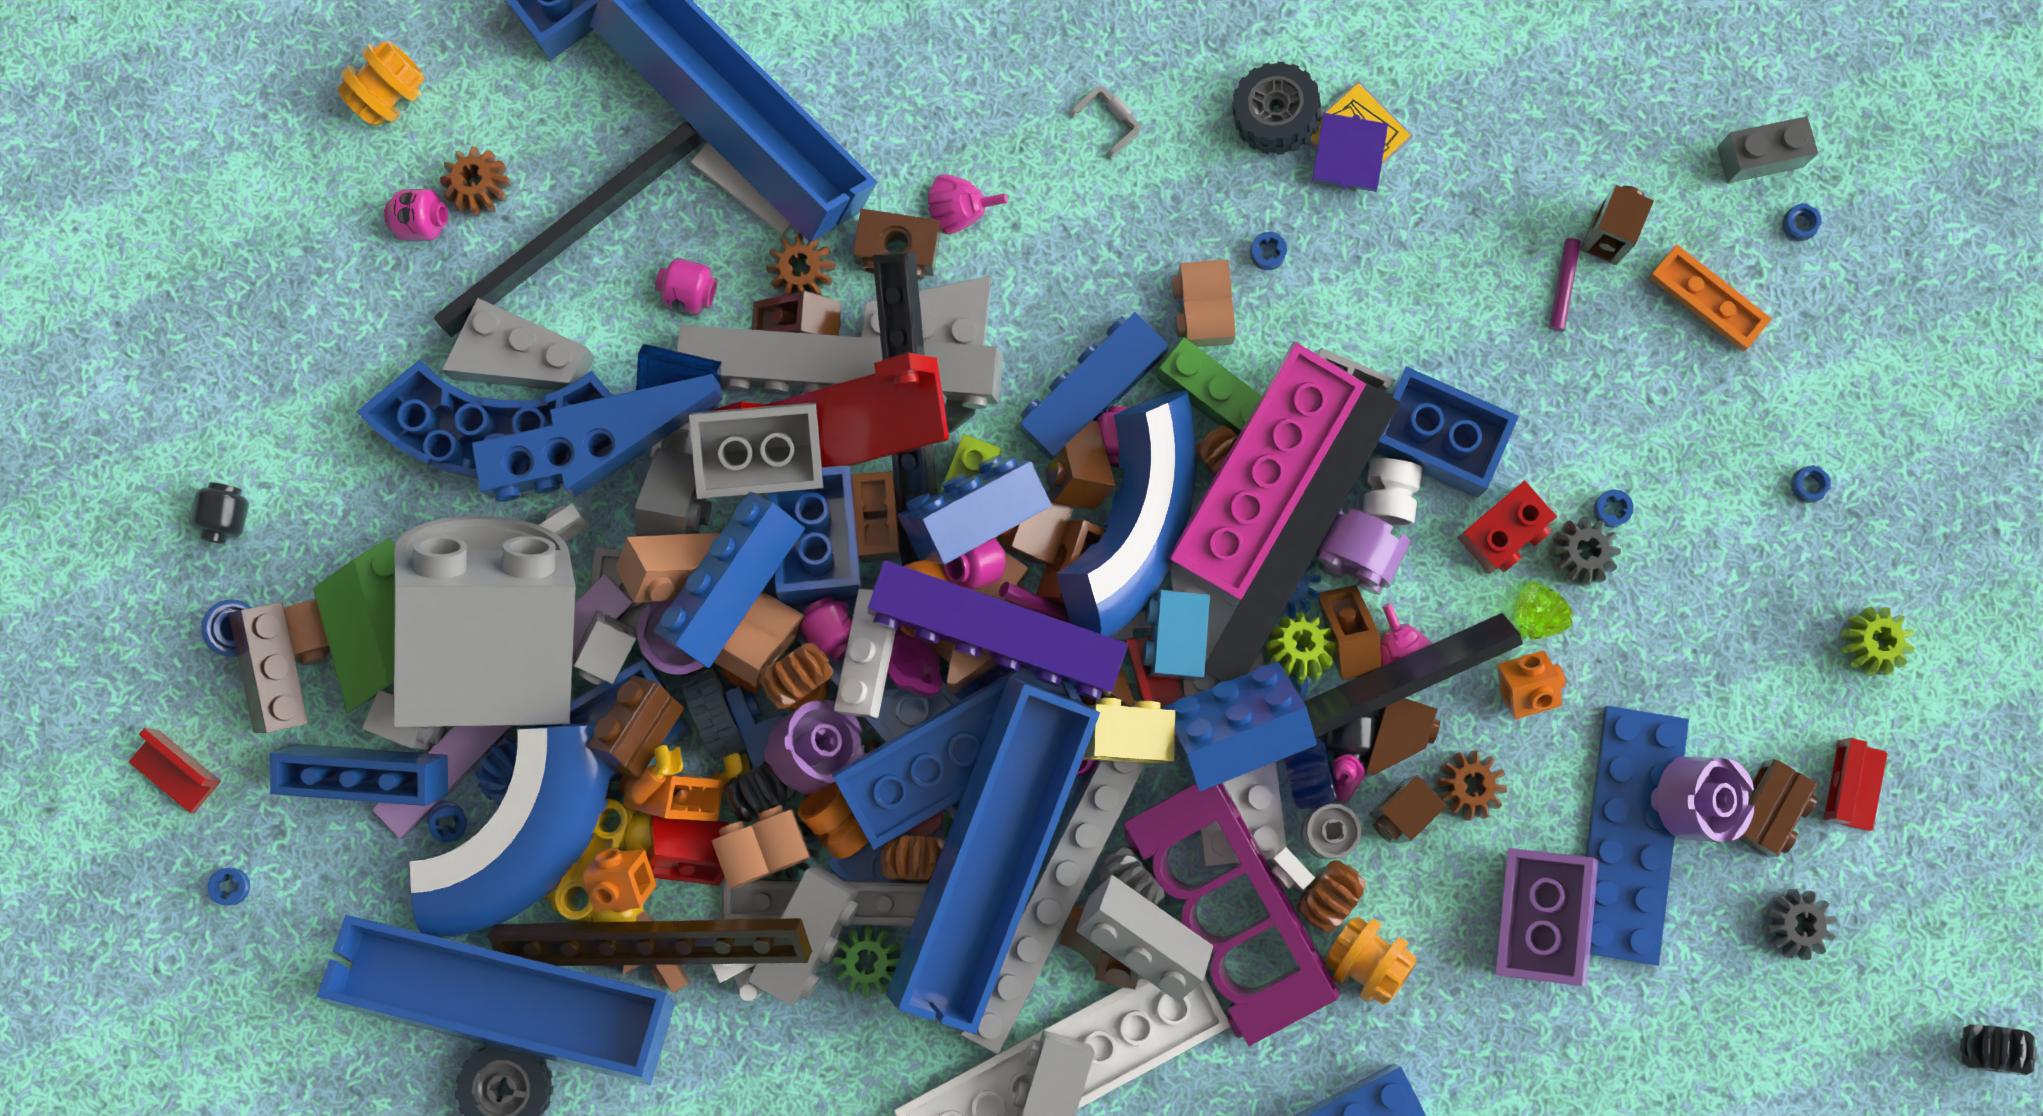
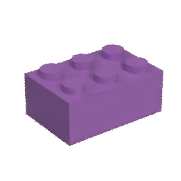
(1547, 917)

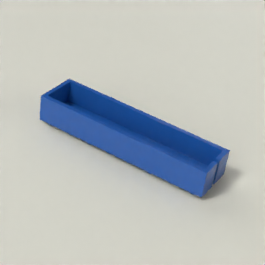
(738, 110)
(992, 855)
(498, 999)

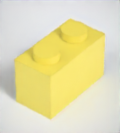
(1132, 733)

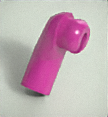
(1349, 775)

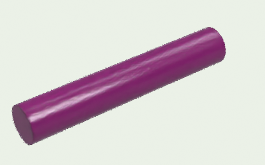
(1564, 284)
(1032, 602)

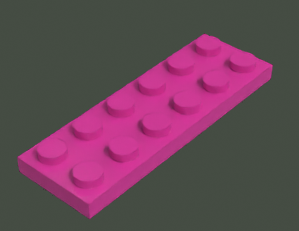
(1267, 470)

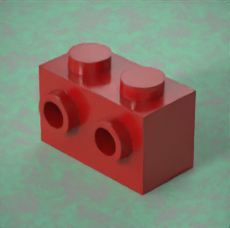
(1507, 528)

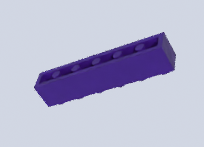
(996, 629)

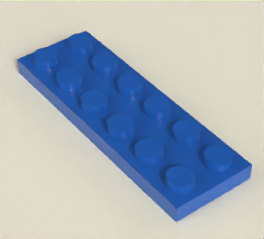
(925, 765)
(1629, 835)

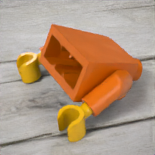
(678, 794)

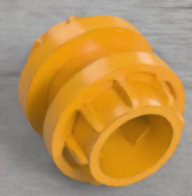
(380, 83)
(1370, 960)

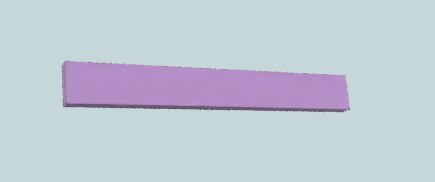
(469, 743)

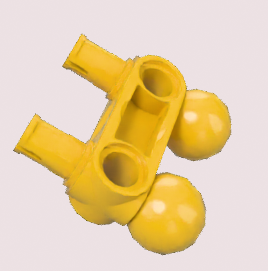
(630, 835)

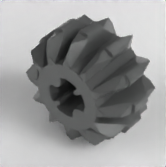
(1576, 536)
(1132, 871)
(1784, 923)

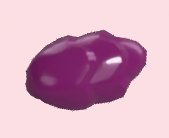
(914, 666)

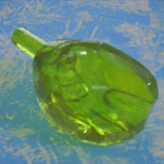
(1541, 612)

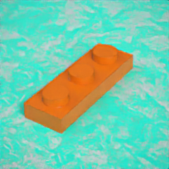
(1710, 298)

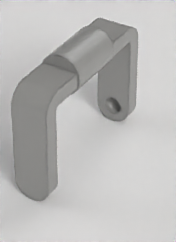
(1120, 111)

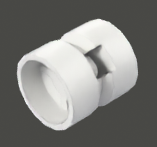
(1392, 490)

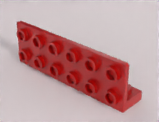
(876, 413)

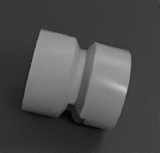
(1331, 831)

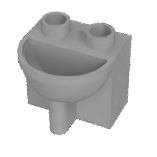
(482, 624)

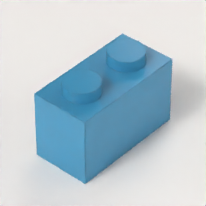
(1177, 635)

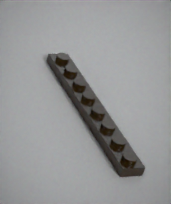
(656, 942)

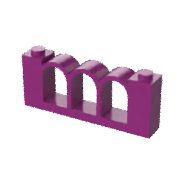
(1282, 1001)

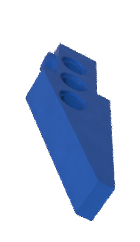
(629, 420)

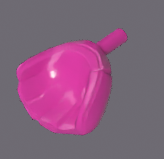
(958, 203)
(1400, 638)

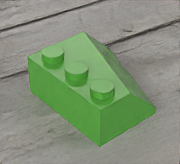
(359, 623)

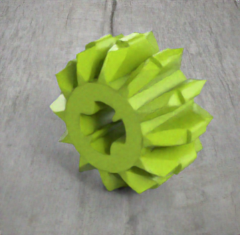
(1299, 632)
(1868, 650)

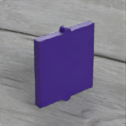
(1350, 152)

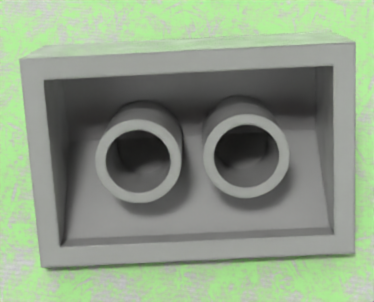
(756, 450)

